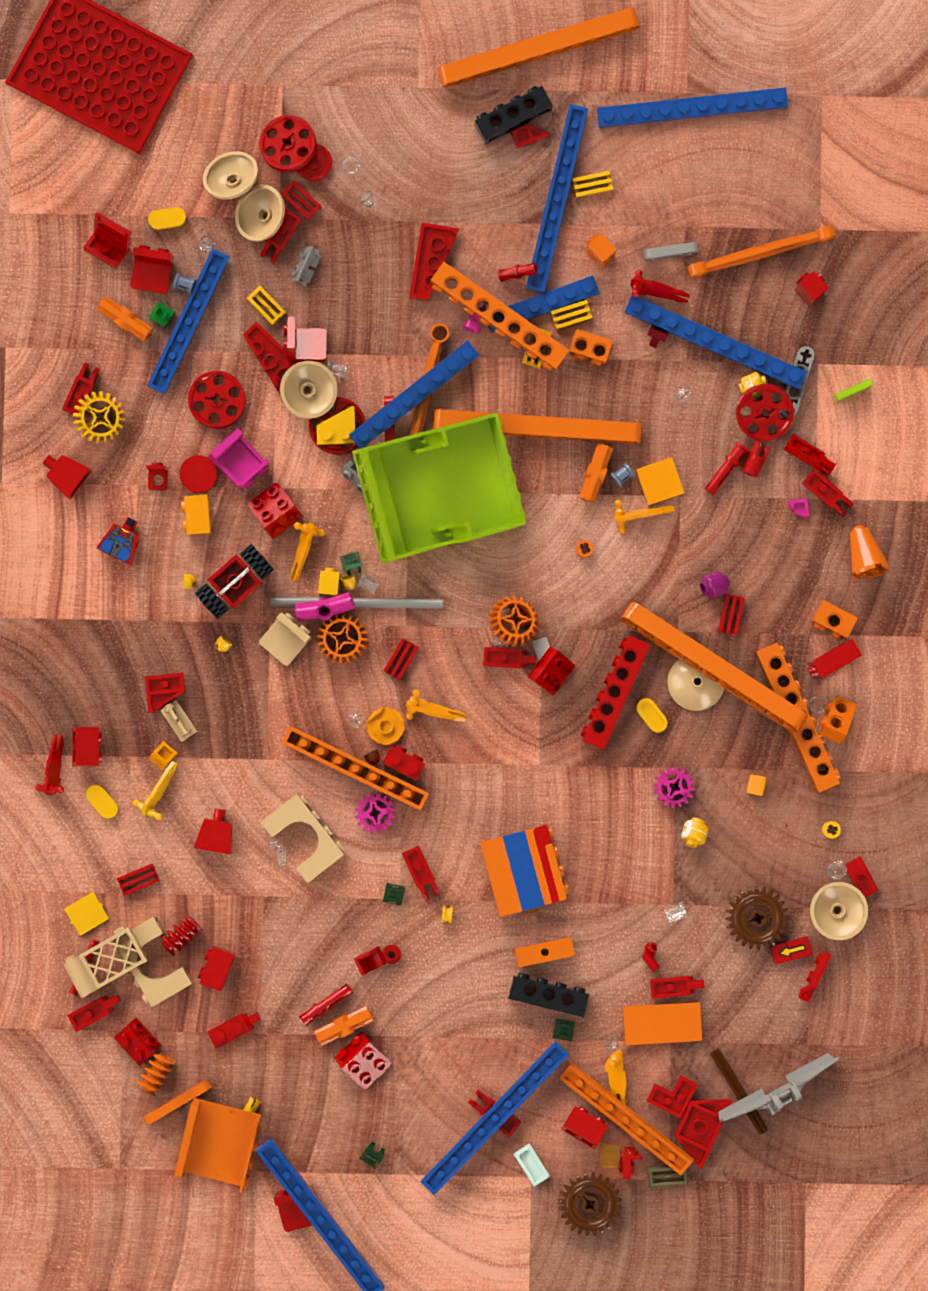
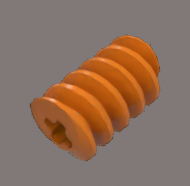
(156, 1073)

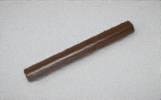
(737, 1089)

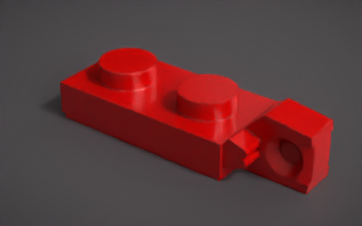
(809, 454)
(507, 658)
(814, 976)
(674, 986)
(93, 1011)
(232, 1029)

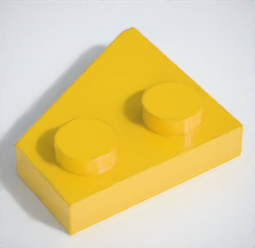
(337, 428)

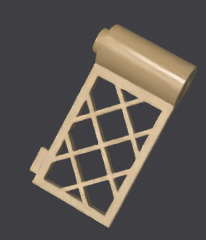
(81, 970)

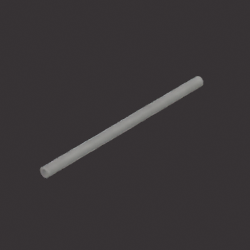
(367, 602)

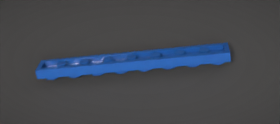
(188, 321)
(414, 395)

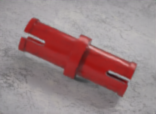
(518, 272)

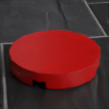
(319, 165)
(198, 474)

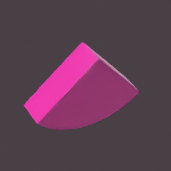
(800, 507)

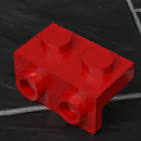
(137, 1041)

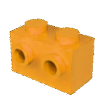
(197, 515)

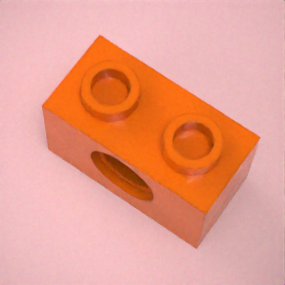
(600, 250)
(845, 620)

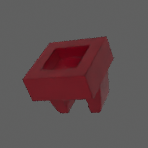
(656, 334)

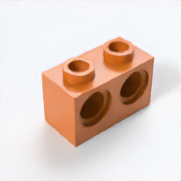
(592, 341)
(840, 720)

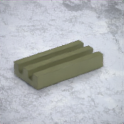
(665, 1175)

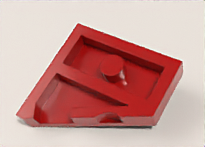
(163, 689)

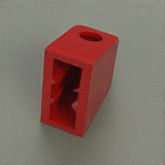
(66, 474)
(215, 834)

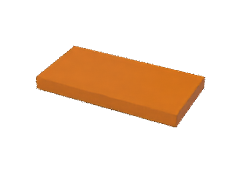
(662, 1023)

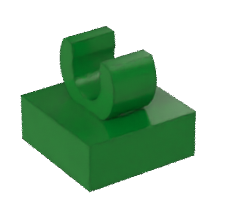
(162, 314)

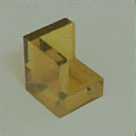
(609, 1156)

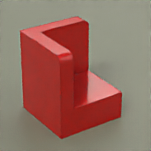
(370, 960)

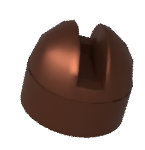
(372, 757)

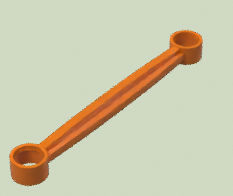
(755, 253)
(421, 409)

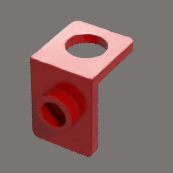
(157, 469)

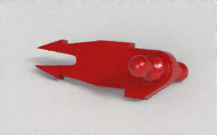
(655, 289)
(52, 770)

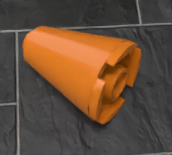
(866, 555)

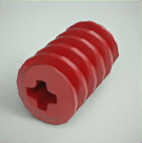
(180, 935)

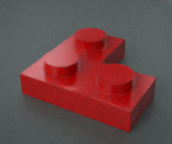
(675, 1101)

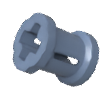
(184, 283)
(622, 474)

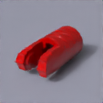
(754, 463)

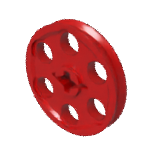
(287, 135)
(211, 392)
(340, 404)
(767, 404)

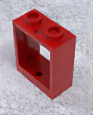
(834, 659)

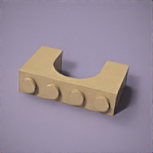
(297, 811)
(154, 989)

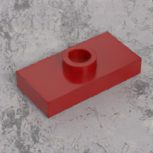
(861, 877)

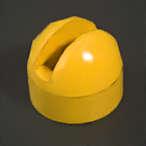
(189, 581)
(348, 582)
(223, 644)

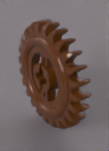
(739, 923)
(601, 1219)

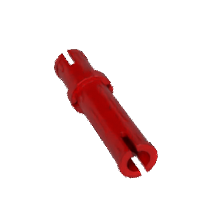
(323, 1006)

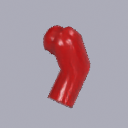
(648, 956)

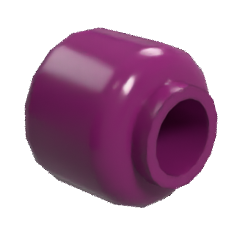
(714, 585)

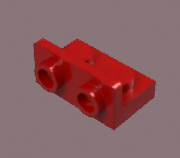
(626, 1166)

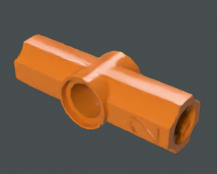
(124, 319)
(595, 473)
(343, 1025)

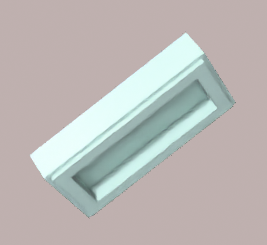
(531, 1164)

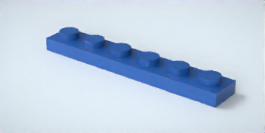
(553, 300)

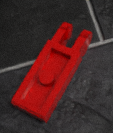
(282, 236)
(79, 388)
(826, 491)
(420, 871)
(508, 1126)

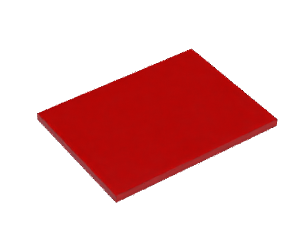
(99, 70)

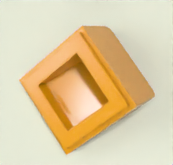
(163, 755)
(756, 785)

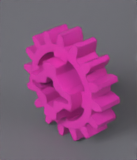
(665, 782)
(364, 815)

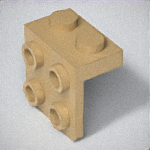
(285, 638)

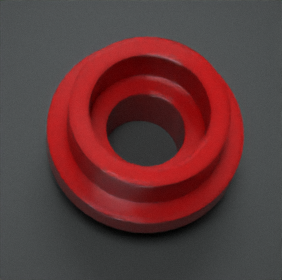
(397, 954)

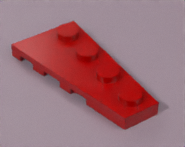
(432, 251)
(269, 353)

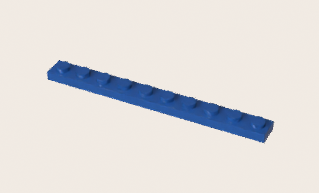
(692, 107)
(557, 196)
(715, 342)
(494, 1117)
(319, 1216)

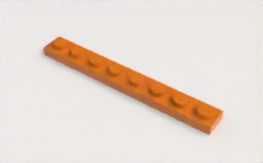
(626, 1118)

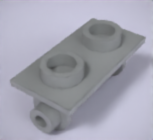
(301, 271)
(350, 474)

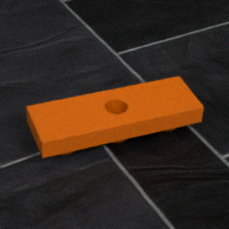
(556, 948)

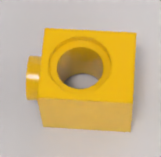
(329, 582)

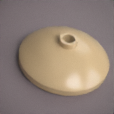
(230, 175)
(253, 210)
(322, 389)
(686, 693)
(852, 912)

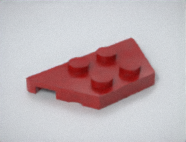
(700, 1127)

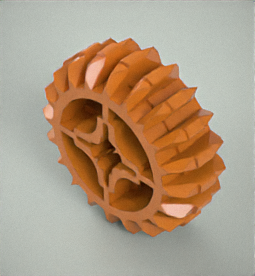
(529, 620)
(358, 644)

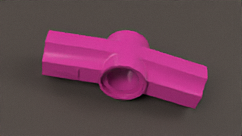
(313, 610)

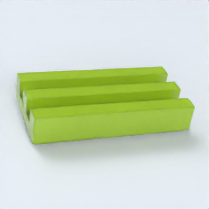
(853, 390)

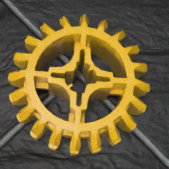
(86, 406)

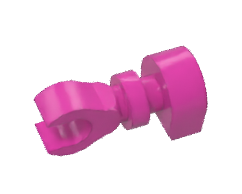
(472, 325)

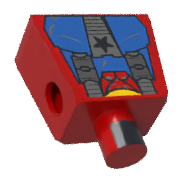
(121, 541)

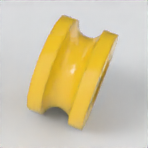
(833, 824)
(447, 914)

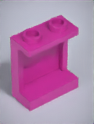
(239, 460)

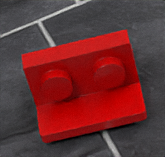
(551, 670)

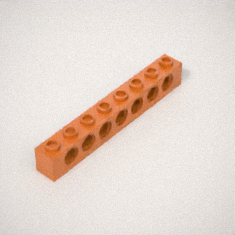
(447, 273)
(355, 768)
(831, 777)

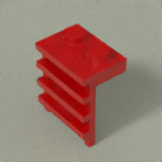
(109, 241)

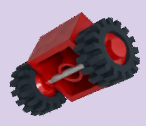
(234, 581)

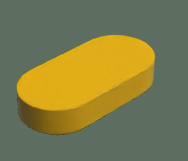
(167, 218)
(651, 715)
(102, 801)

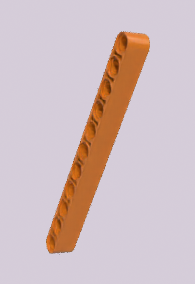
(538, 47)
(551, 426)
(714, 667)

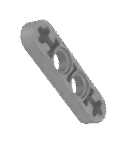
(809, 361)

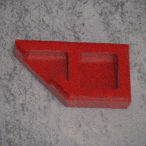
(527, 135)

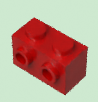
(811, 287)
(86, 747)
(404, 763)
(217, 968)
(584, 1127)

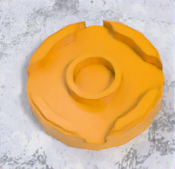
(385, 726)

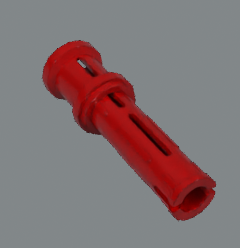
(731, 461)

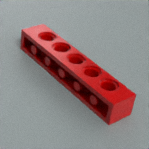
(639, 649)

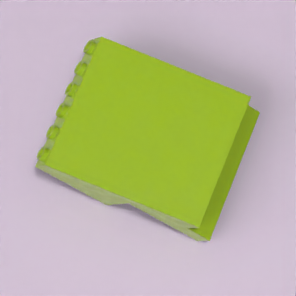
(439, 487)

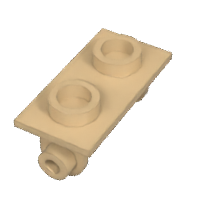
(178, 720)

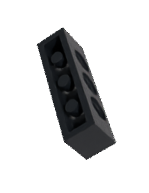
(525, 115)
(576, 1007)

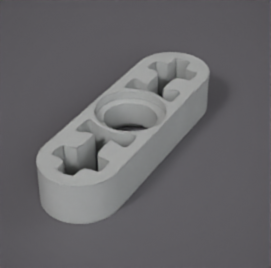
(671, 251)

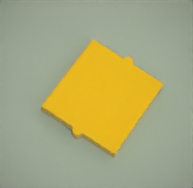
(86, 913)

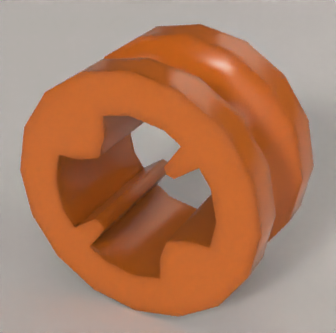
(579, 550)

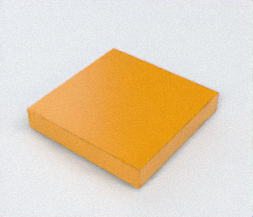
(660, 481)

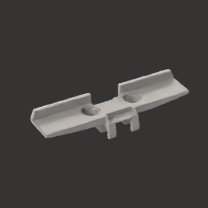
(771, 1101)

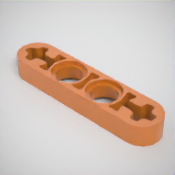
(176, 1102)

